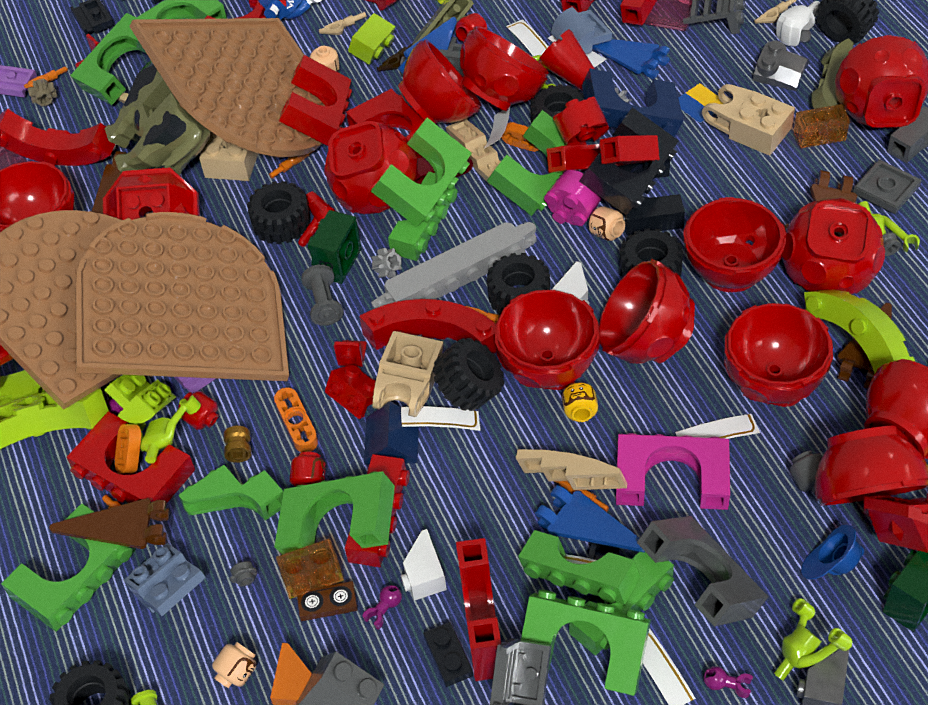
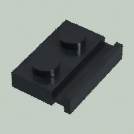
(92, 16)

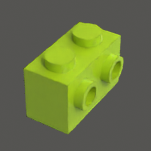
(372, 39)

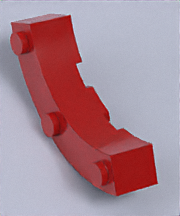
(53, 145)
(429, 319)

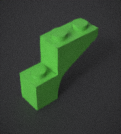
(223, 491)

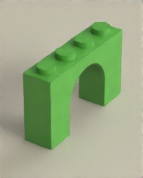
(185, 10)
(94, 73)
(521, 185)
(417, 200)
(307, 504)
(58, 601)
(625, 633)

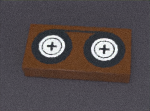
(327, 601)

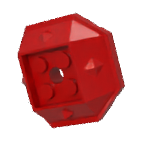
(150, 190)
(899, 520)

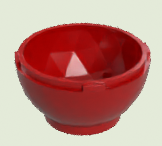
(436, 87)
(718, 246)
(900, 399)
(869, 464)

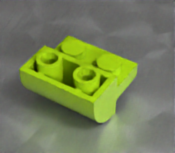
(139, 398)

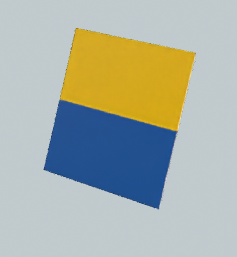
(696, 99)

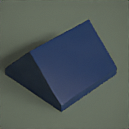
(387, 436)

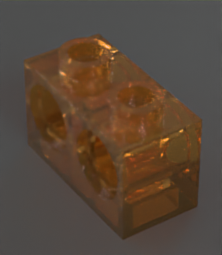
(821, 126)
(309, 568)

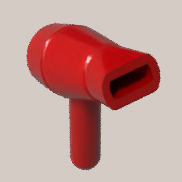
(319, 209)

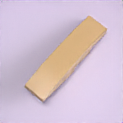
(474, 140)
(578, 470)

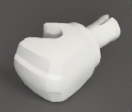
(794, 21)

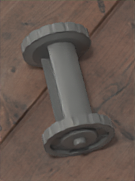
(325, 310)

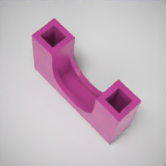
(705, 456)

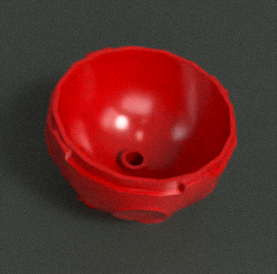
(499, 69)
(883, 82)
(360, 158)
(32, 190)
(829, 262)
(647, 315)
(545, 327)
(780, 342)

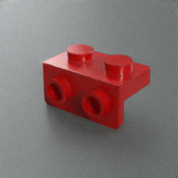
(351, 389)

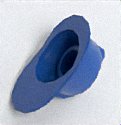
(835, 555)

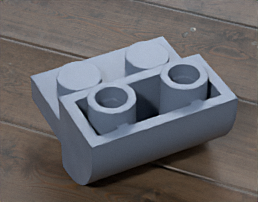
(584, 25)
(163, 579)

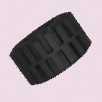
(847, 18)
(553, 100)
(279, 212)
(650, 245)
(515, 271)
(468, 374)
(90, 680)

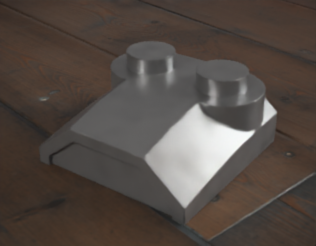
(779, 66)

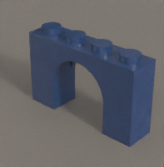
(660, 98)

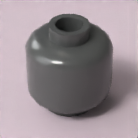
(805, 469)

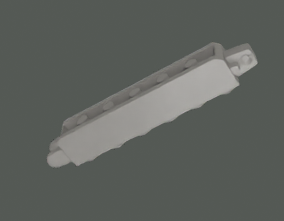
(458, 265)

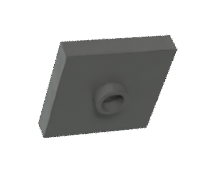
(887, 186)

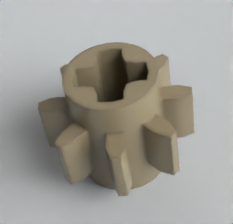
(42, 92)

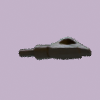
(393, 61)

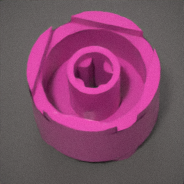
(571, 200)

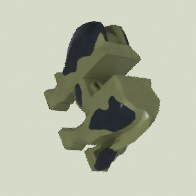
(158, 123)

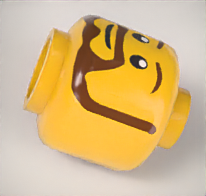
(580, 402)

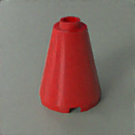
(567, 59)

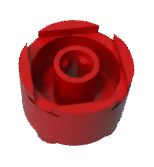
(581, 122)

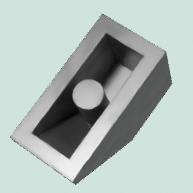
(825, 681)

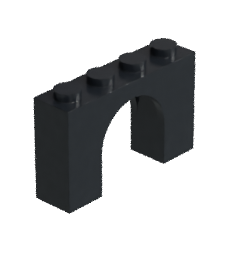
(625, 188)
(654, 212)

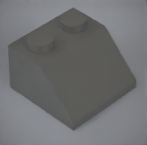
(340, 683)

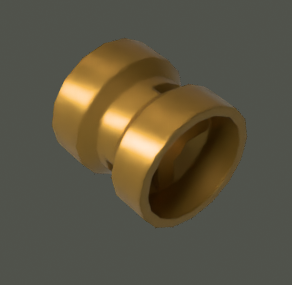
(237, 445)

